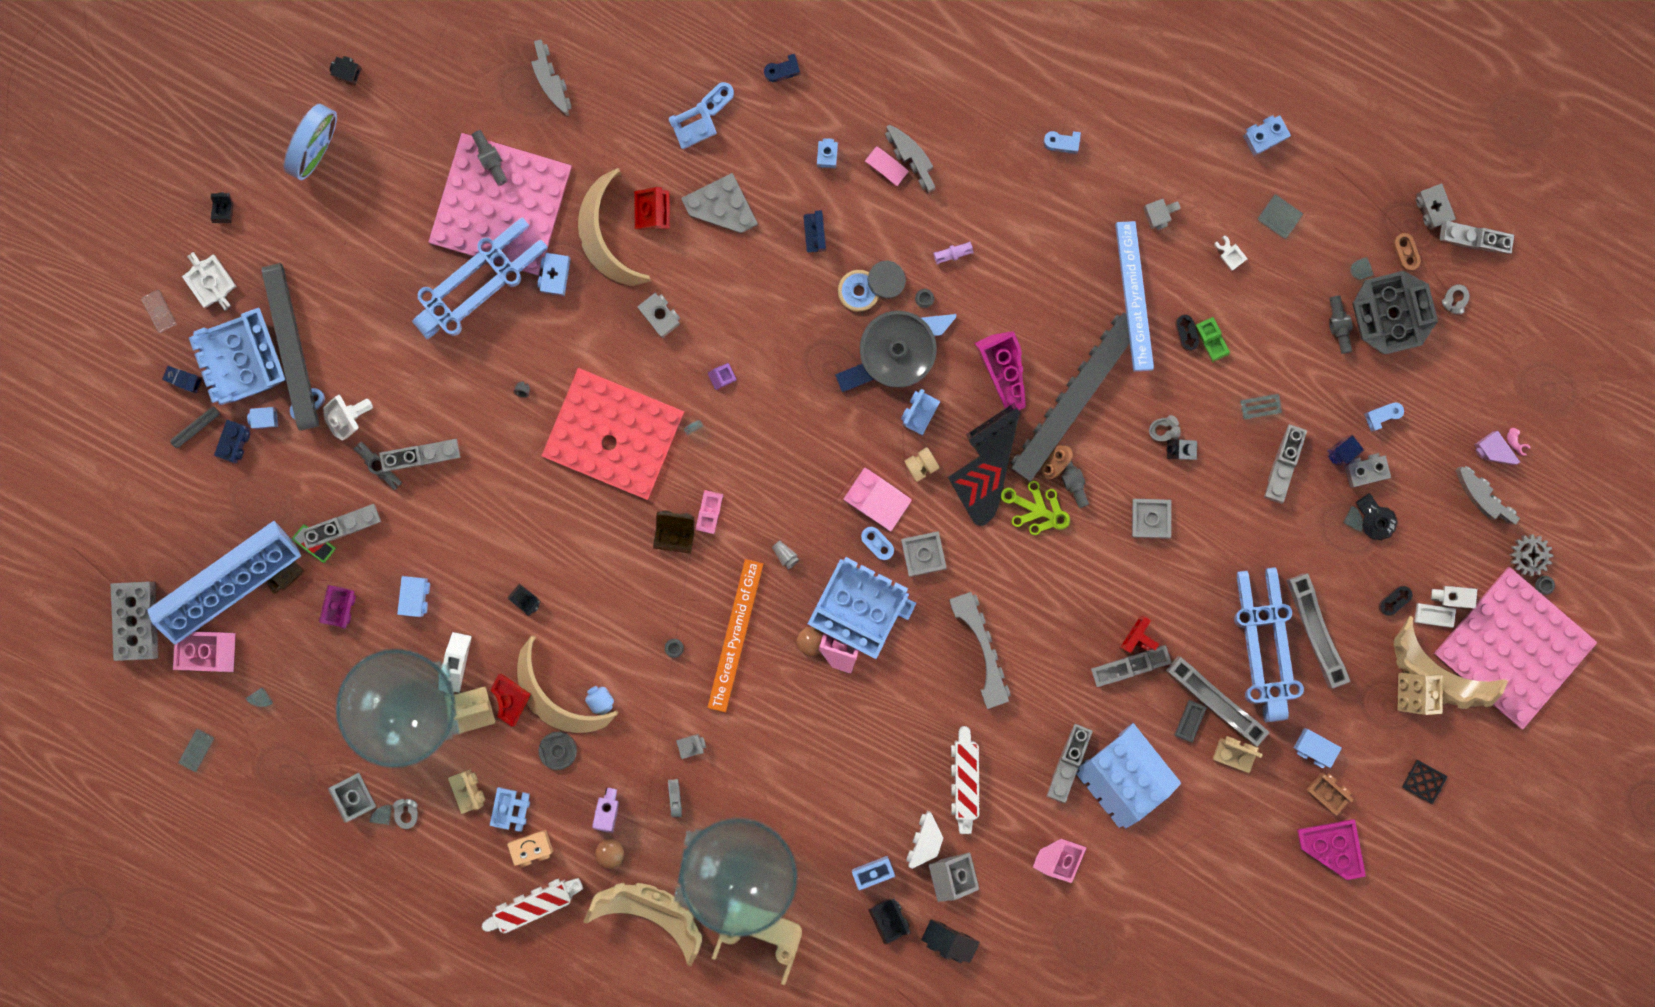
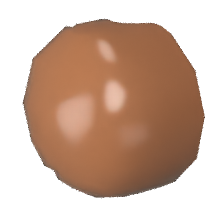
(809, 641)
(609, 853)

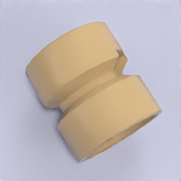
(921, 464)

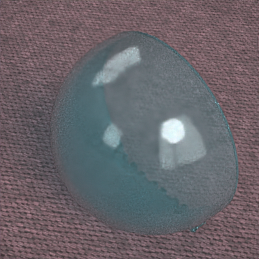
(396, 708)
(736, 876)

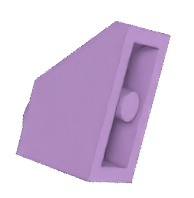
(1495, 449)

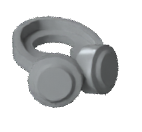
(1447, 301)
(1171, 421)
(412, 809)

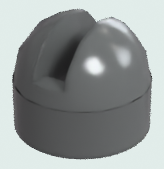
(522, 389)

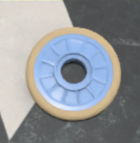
(847, 296)

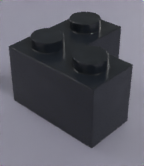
(949, 942)

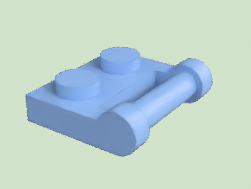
(695, 131)

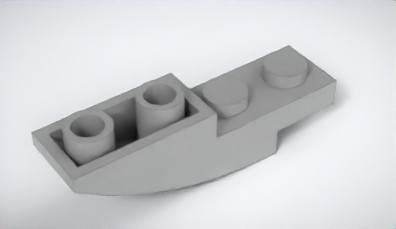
(552, 85)
(909, 150)
(1476, 238)
(419, 455)
(1284, 463)
(1479, 491)
(340, 526)
(1069, 763)

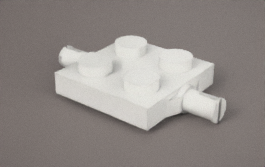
(209, 281)

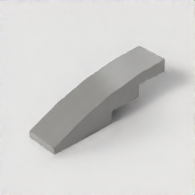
(1131, 666)

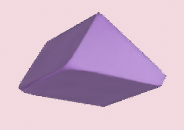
(722, 376)

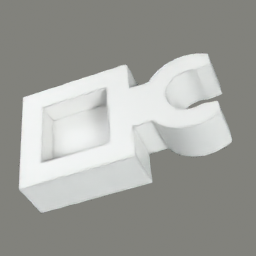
(1232, 255)

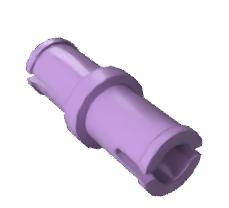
(953, 252)

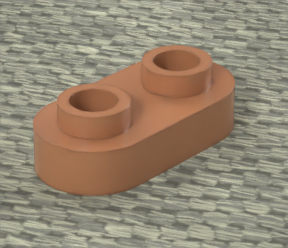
(1409, 251)
(1056, 463)

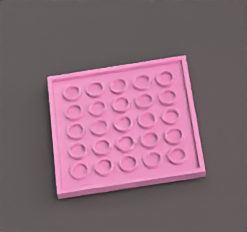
(479, 208)
(1517, 639)

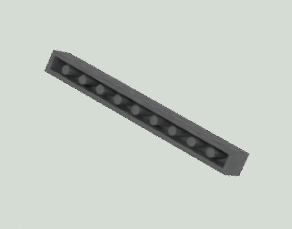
(1073, 400)

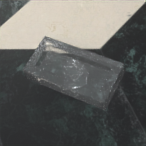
(158, 311)

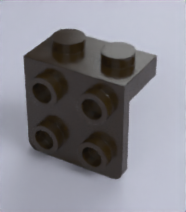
(674, 532)

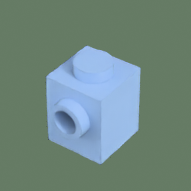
(827, 153)

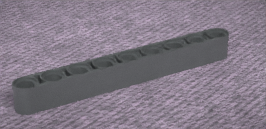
(290, 346)

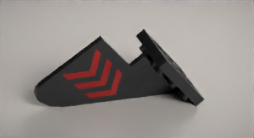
(982, 479)

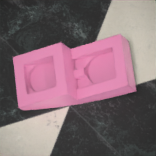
(886, 165)
(709, 512)

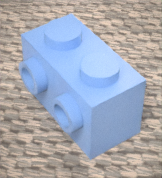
(1266, 135)

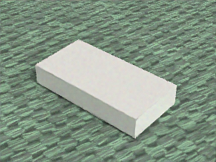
(1435, 615)

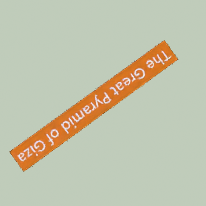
(735, 635)

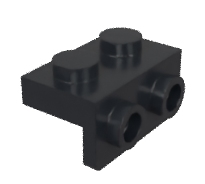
(889, 920)

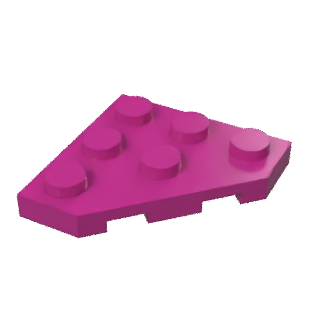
(1335, 847)

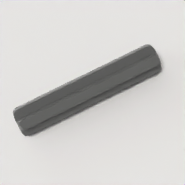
(195, 427)

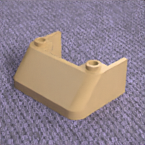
(783, 933)

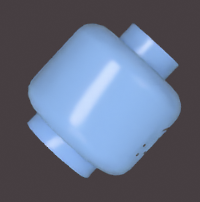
(599, 700)

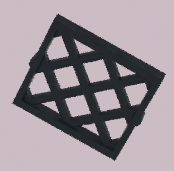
(1430, 769)

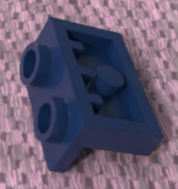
(814, 232)
(232, 441)

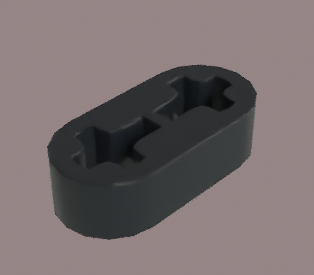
(1183, 334)
(1398, 603)

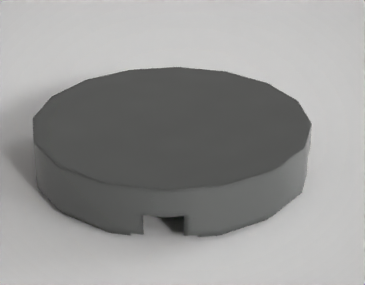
(886, 279)
(557, 750)

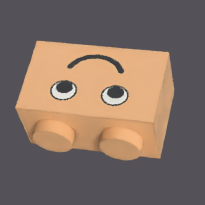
(530, 848)

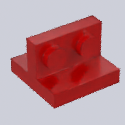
(652, 208)
(1137, 637)

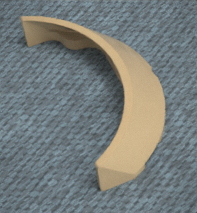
(592, 239)
(1456, 689)
(545, 708)
(654, 905)

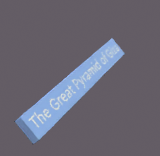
(1134, 296)

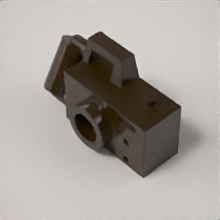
(285, 577)

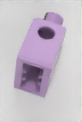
(603, 820)

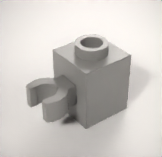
(1159, 214)

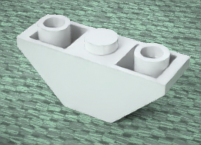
(456, 657)
(926, 841)

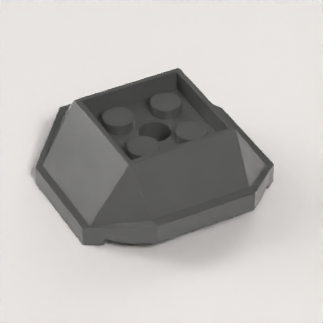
(1413, 308)

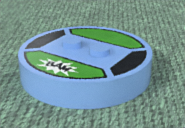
(310, 141)

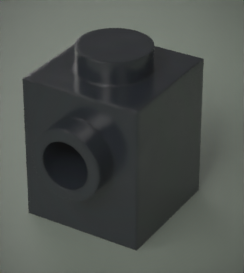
(345, 70)

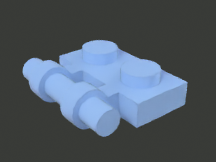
(504, 806)

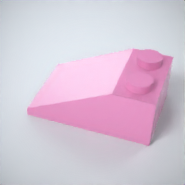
(877, 499)
(205, 652)

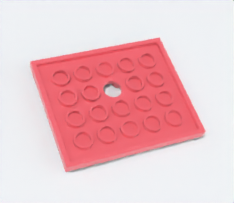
(603, 408)

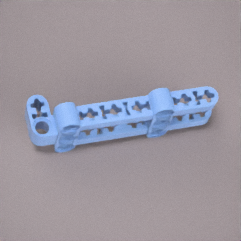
(429, 323)
(1275, 707)

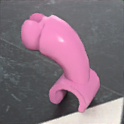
(1512, 438)

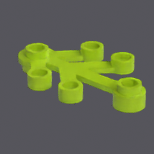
(1038, 509)

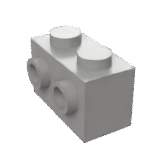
(1367, 471)

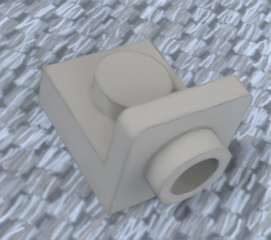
(691, 746)

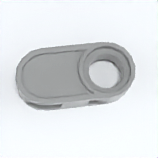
(675, 800)

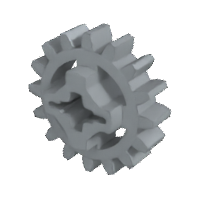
(1531, 544)

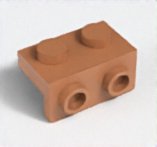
(1329, 793)

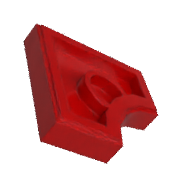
(510, 699)

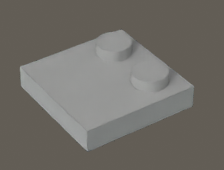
(1151, 518)
(923, 554)

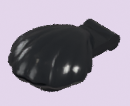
(1378, 521)

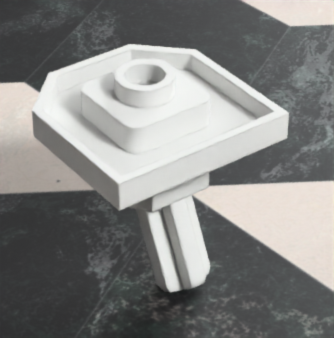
(342, 417)

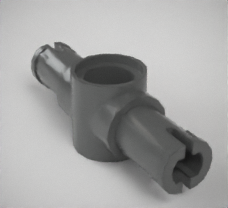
(489, 158)
(1340, 324)
(370, 459)
(1075, 482)

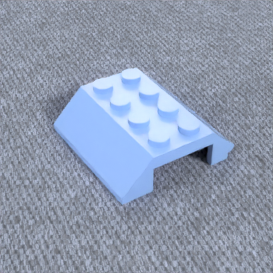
(237, 358)
(859, 607)
(1128, 777)

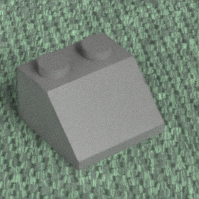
(953, 877)

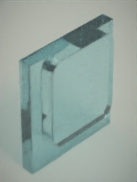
(1280, 216)

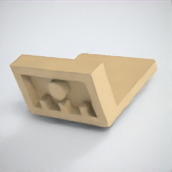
(1420, 693)
(1233, 754)
(466, 791)

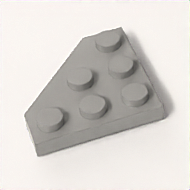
(721, 205)

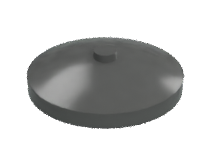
(898, 349)

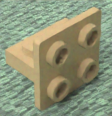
(473, 710)

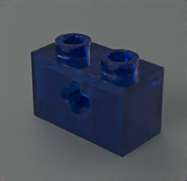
(1344, 450)

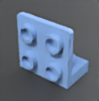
(920, 413)

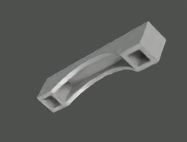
(1323, 647)
(1217, 701)

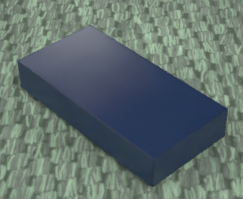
(853, 377)

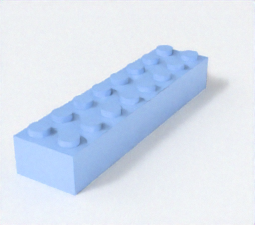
(224, 583)

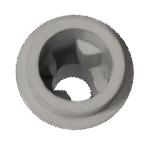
(785, 555)

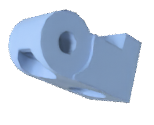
(1062, 143)
(1388, 412)

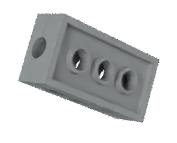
(122, 625)

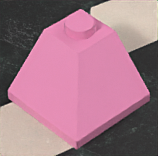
(838, 653)
(1060, 859)

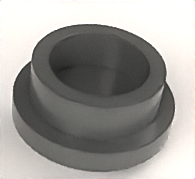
(924, 298)
(1545, 585)
(674, 648)

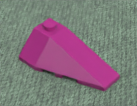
(1003, 363)

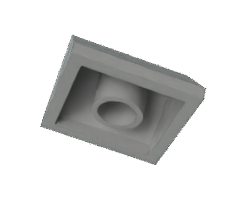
(351, 797)

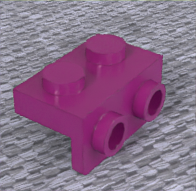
(337, 606)

